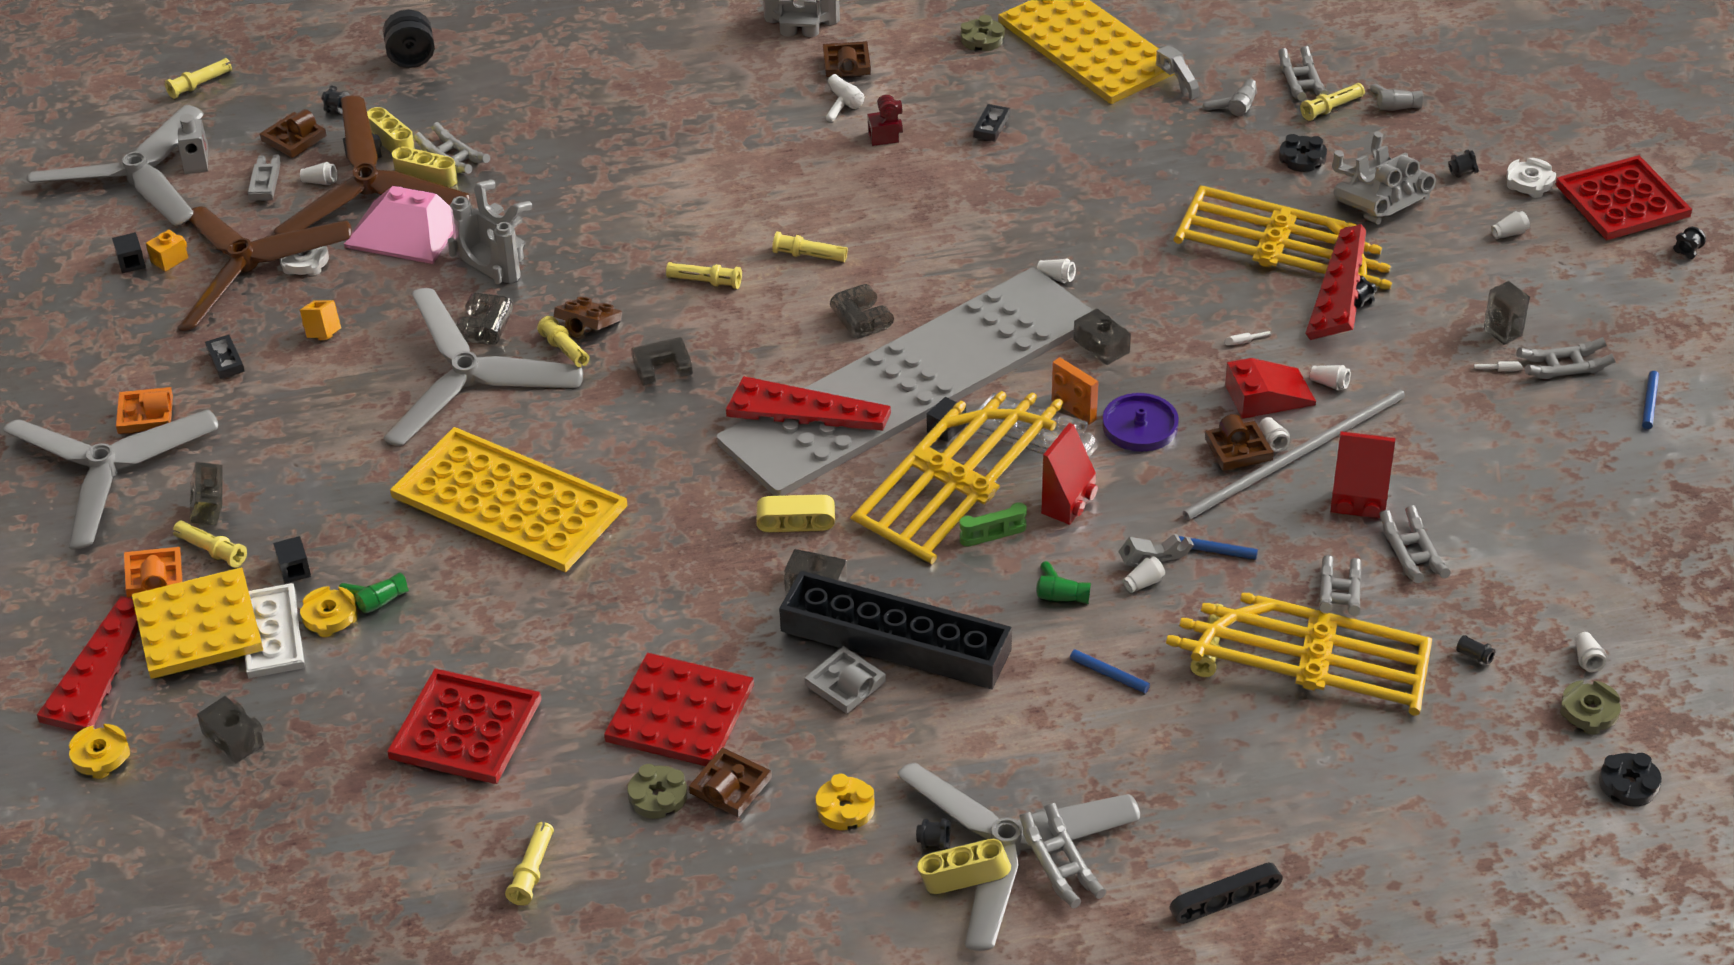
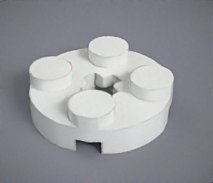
(1530, 177)
(309, 264)

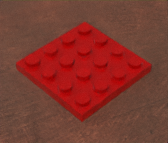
(1623, 197)
(679, 709)
(465, 726)

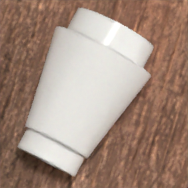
(319, 174)
(1512, 225)
(1059, 270)
(1331, 375)
(1275, 434)
(1145, 574)
(1590, 653)

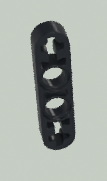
(1225, 893)

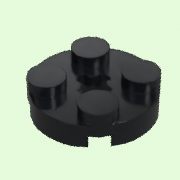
(1312, 147)
(1630, 765)

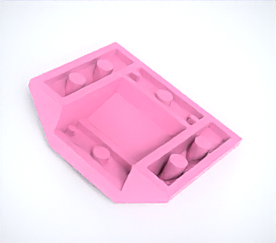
(404, 226)

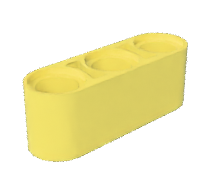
(389, 129)
(425, 165)
(795, 513)
(964, 866)

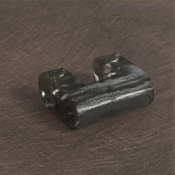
(849, 308)
(488, 321)
(659, 353)

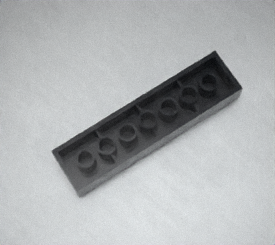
(896, 629)

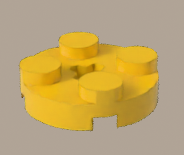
(327, 623)
(102, 762)
(841, 789)

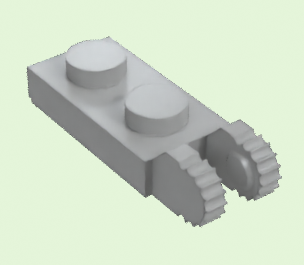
(264, 179)

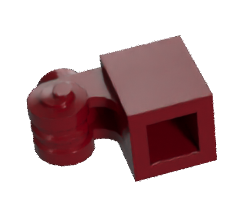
(885, 125)

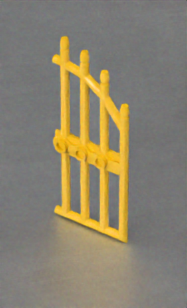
(1275, 236)
(952, 473)
(1317, 647)

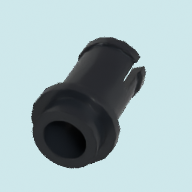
(1476, 650)

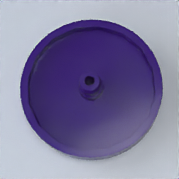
(1140, 422)

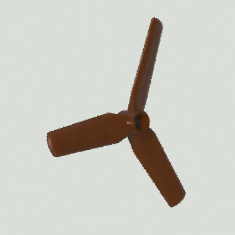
(366, 179)
(247, 254)

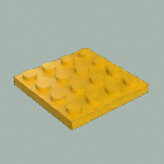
(196, 622)

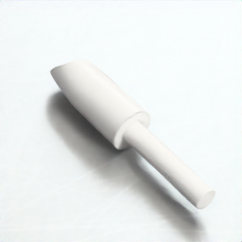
(1244, 338)
(1502, 366)

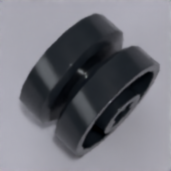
(408, 38)

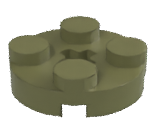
(982, 33)
(1587, 718)
(657, 777)

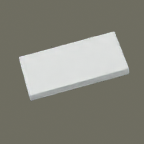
(279, 632)

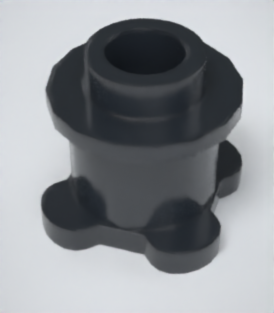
(332, 99)
(1463, 163)
(1689, 242)
(1365, 292)
(934, 833)

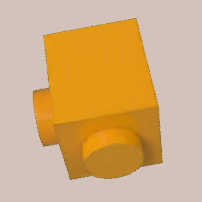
(167, 250)
(320, 319)

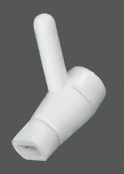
(847, 95)

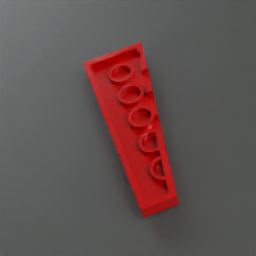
(1335, 306)
(782, 401)
(82, 689)

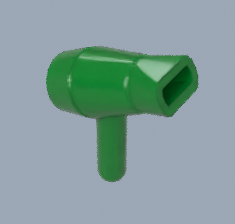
(1056, 588)
(377, 594)

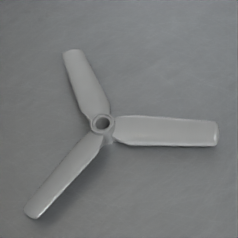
(140, 170)
(469, 369)
(107, 459)
(993, 896)

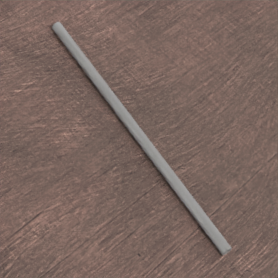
(1292, 455)

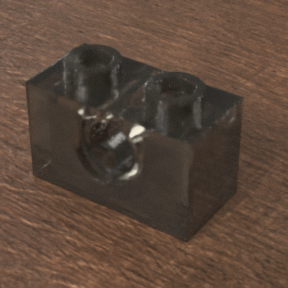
(1506, 312)
(1102, 336)
(206, 493)
(814, 563)
(231, 729)

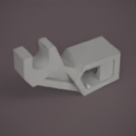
(1173, 63)
(1137, 549)

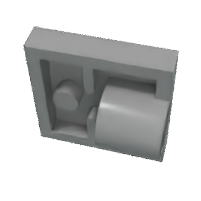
(845, 679)

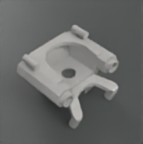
(808, 16)
(1384, 184)
(486, 238)

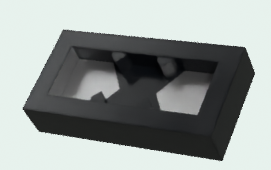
(991, 122)
(224, 356)

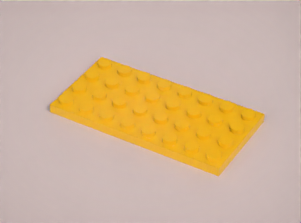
(1087, 45)
(509, 499)

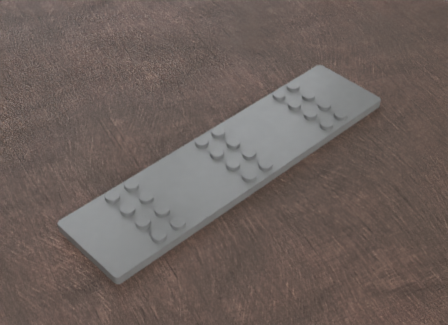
(912, 375)

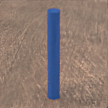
(1650, 400)
(1222, 548)
(1110, 671)

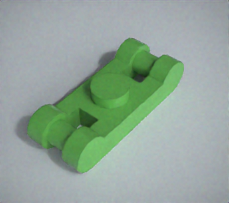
(993, 525)

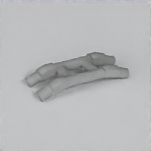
(1307, 69)
(449, 143)
(1574, 352)
(1417, 536)
(1352, 585)
(1060, 840)

